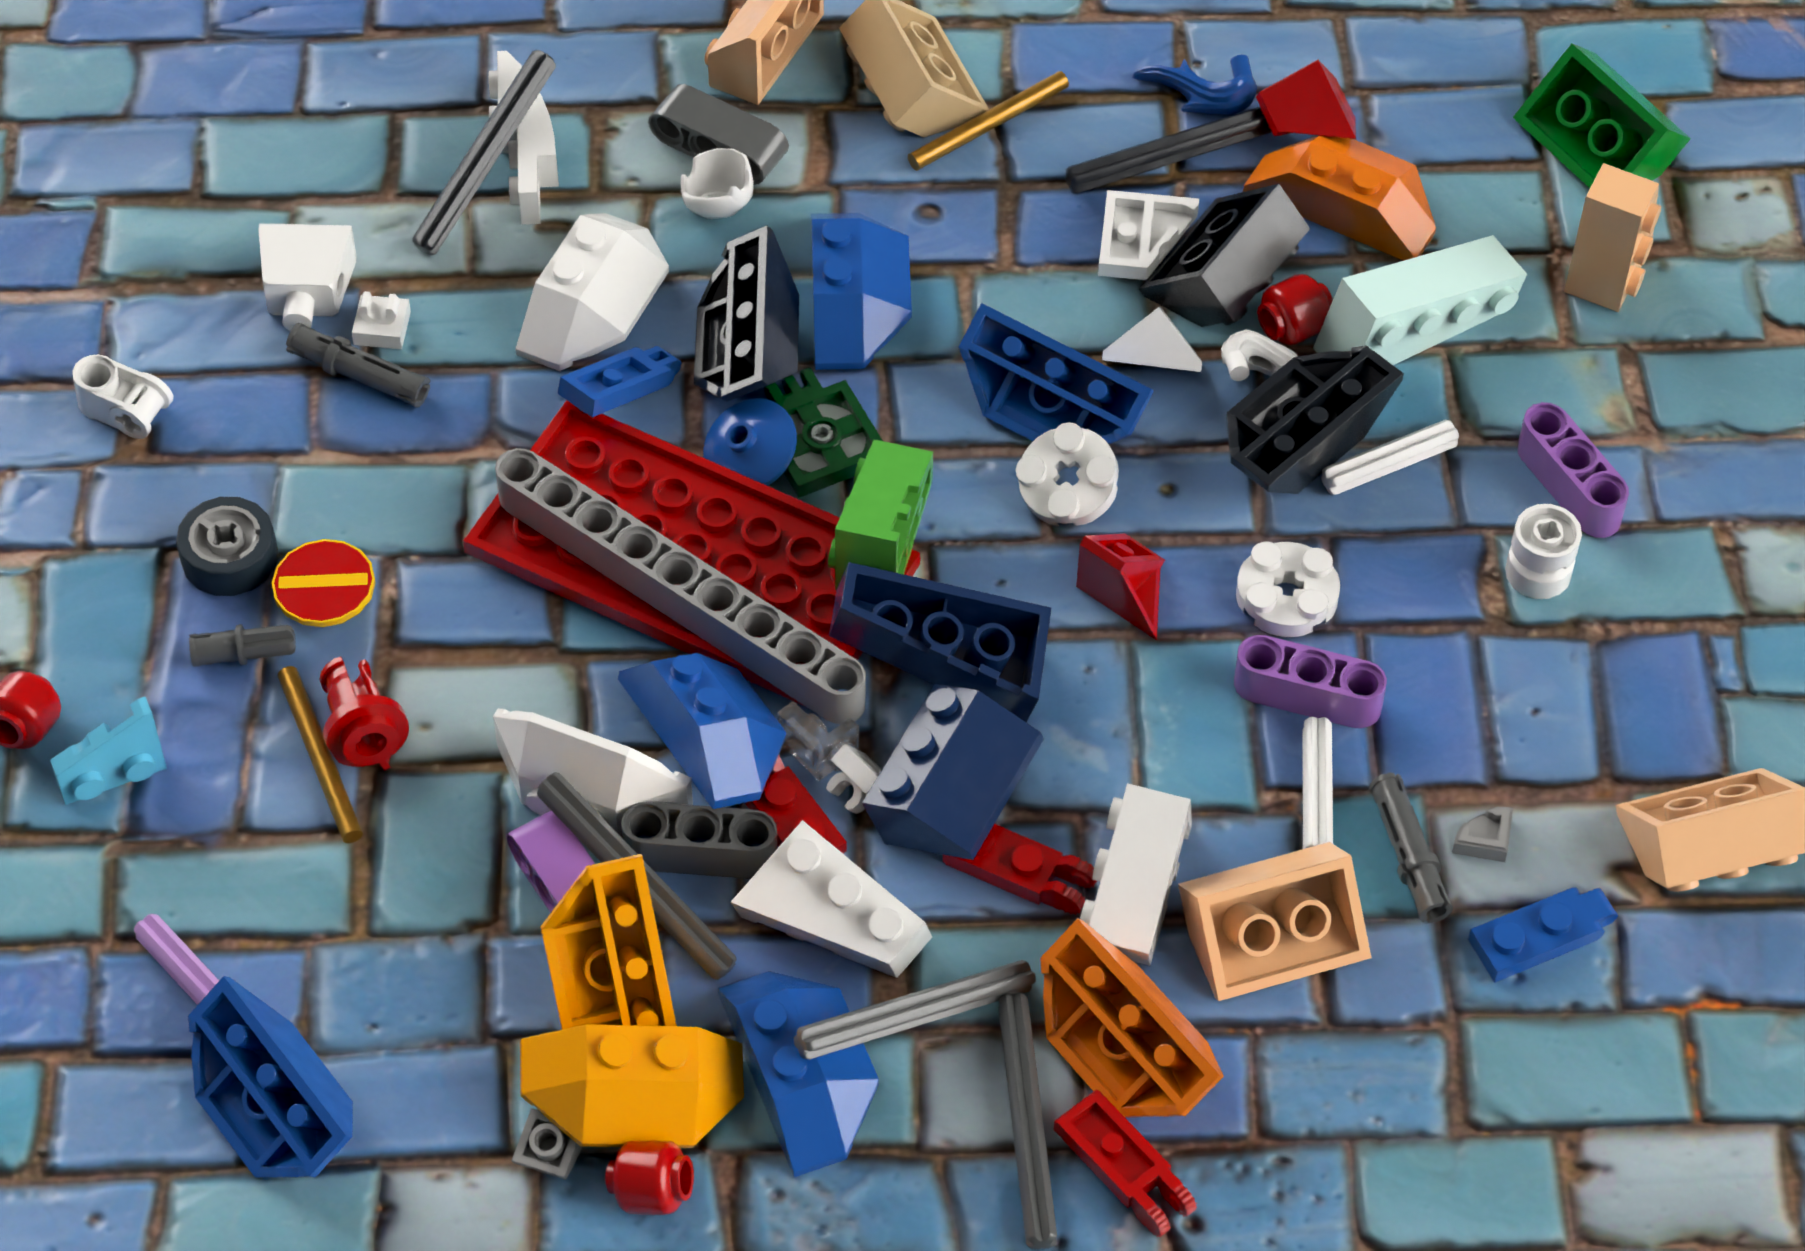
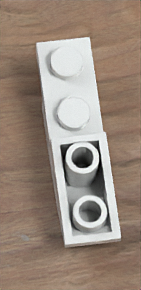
(529, 148)

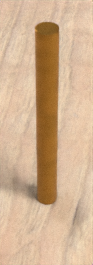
(988, 120)
(320, 755)

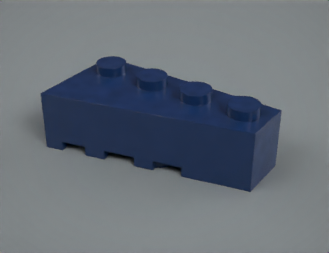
(945, 633)

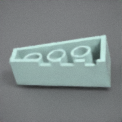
(1421, 300)

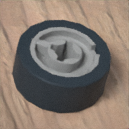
(227, 546)

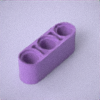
(1572, 469)
(1334, 674)
(548, 856)

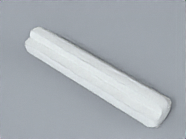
(1389, 457)
(1317, 782)

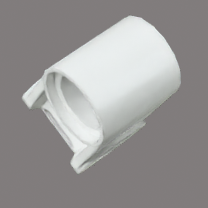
(119, 394)

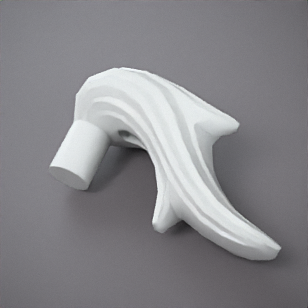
(1253, 351)

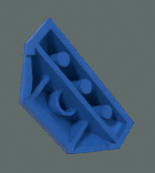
(857, 288)
(1041, 383)
(709, 724)
(265, 1086)
(813, 1101)

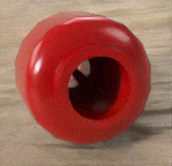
(1294, 309)
(26, 709)
(650, 1177)

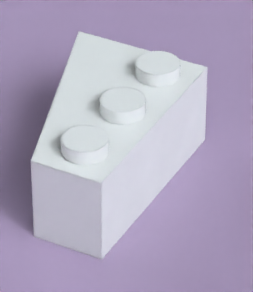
(1138, 869)
(833, 903)

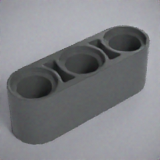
(700, 123)
(679, 824)

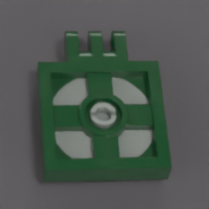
(829, 429)

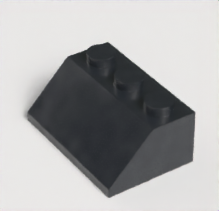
(1228, 256)

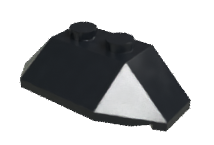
(747, 319)
(1308, 416)

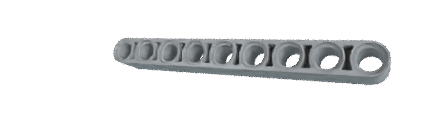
(575, 513)

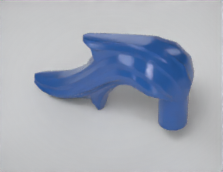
(1205, 95)

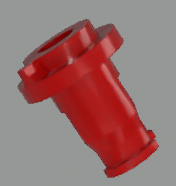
(363, 724)

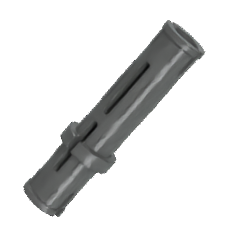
(340, 357)
(1417, 864)

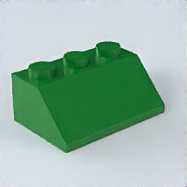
(1596, 117)

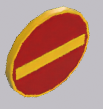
(323, 583)

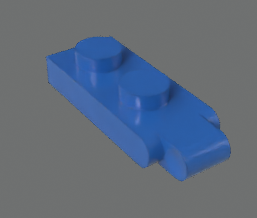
(619, 379)
(1541, 931)

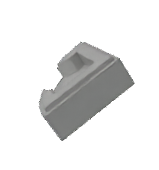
(1485, 835)

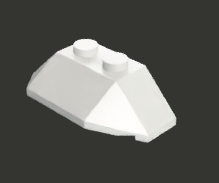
(591, 291)
(599, 769)

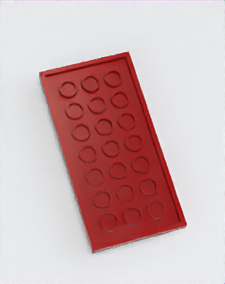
(720, 516)

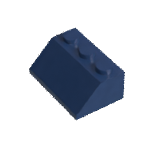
(951, 773)

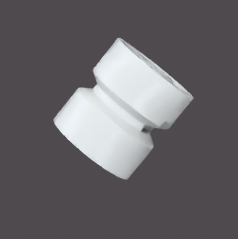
(1543, 551)

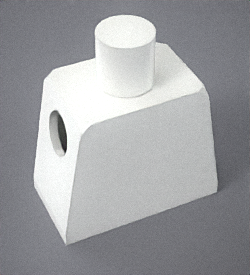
(305, 269)

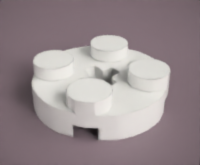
(1063, 448)
(1294, 564)

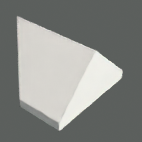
(1154, 343)

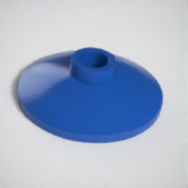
(768, 444)

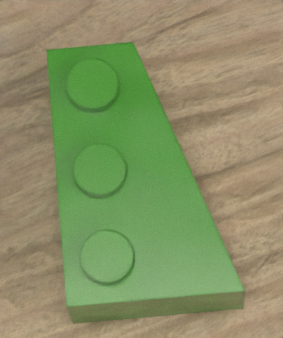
(883, 509)

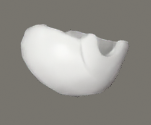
(718, 183)

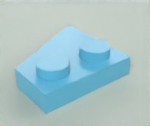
(110, 756)

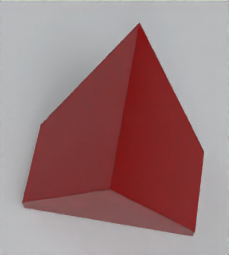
(1308, 104)
(1122, 578)

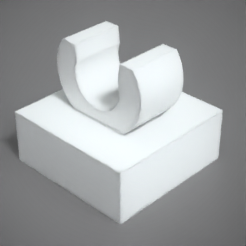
(381, 321)
(857, 771)

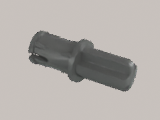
(241, 644)

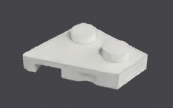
(1141, 231)

